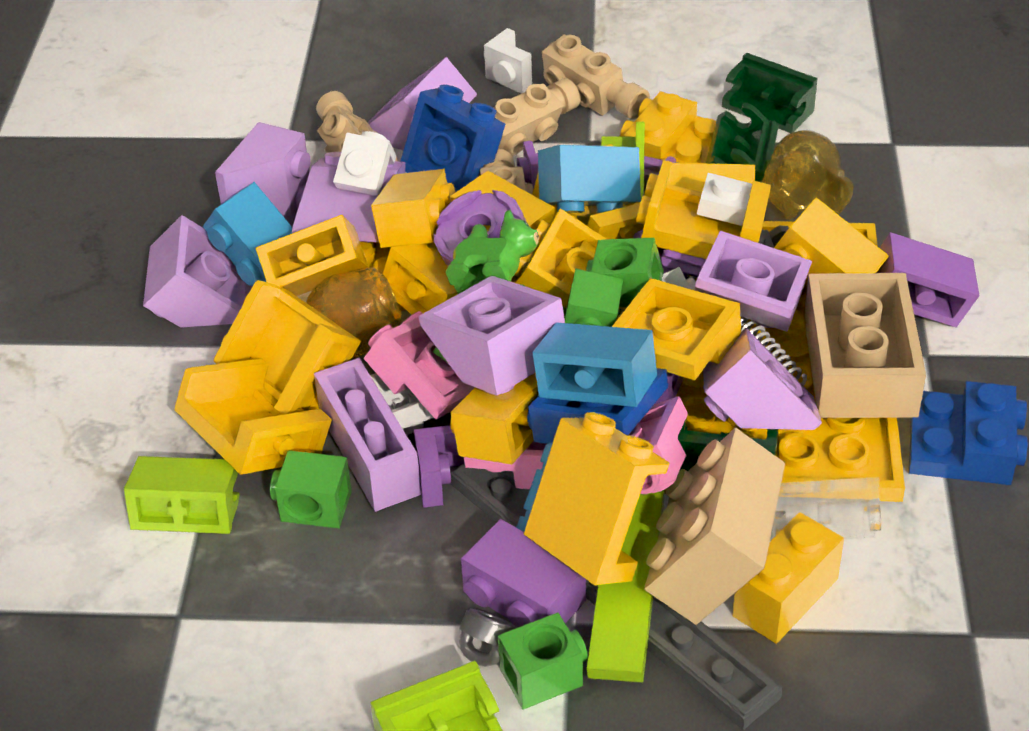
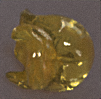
(806, 168)
(358, 303)

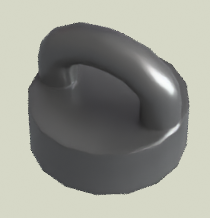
(485, 628)

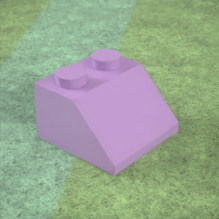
(397, 114)
(274, 161)
(757, 277)
(192, 279)
(492, 332)
(757, 389)

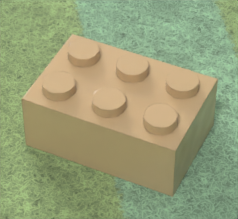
(863, 345)
(715, 526)

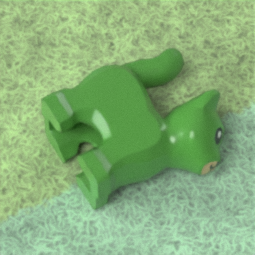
(485, 257)

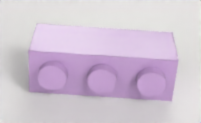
(368, 434)

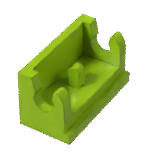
(181, 495)
(442, 703)

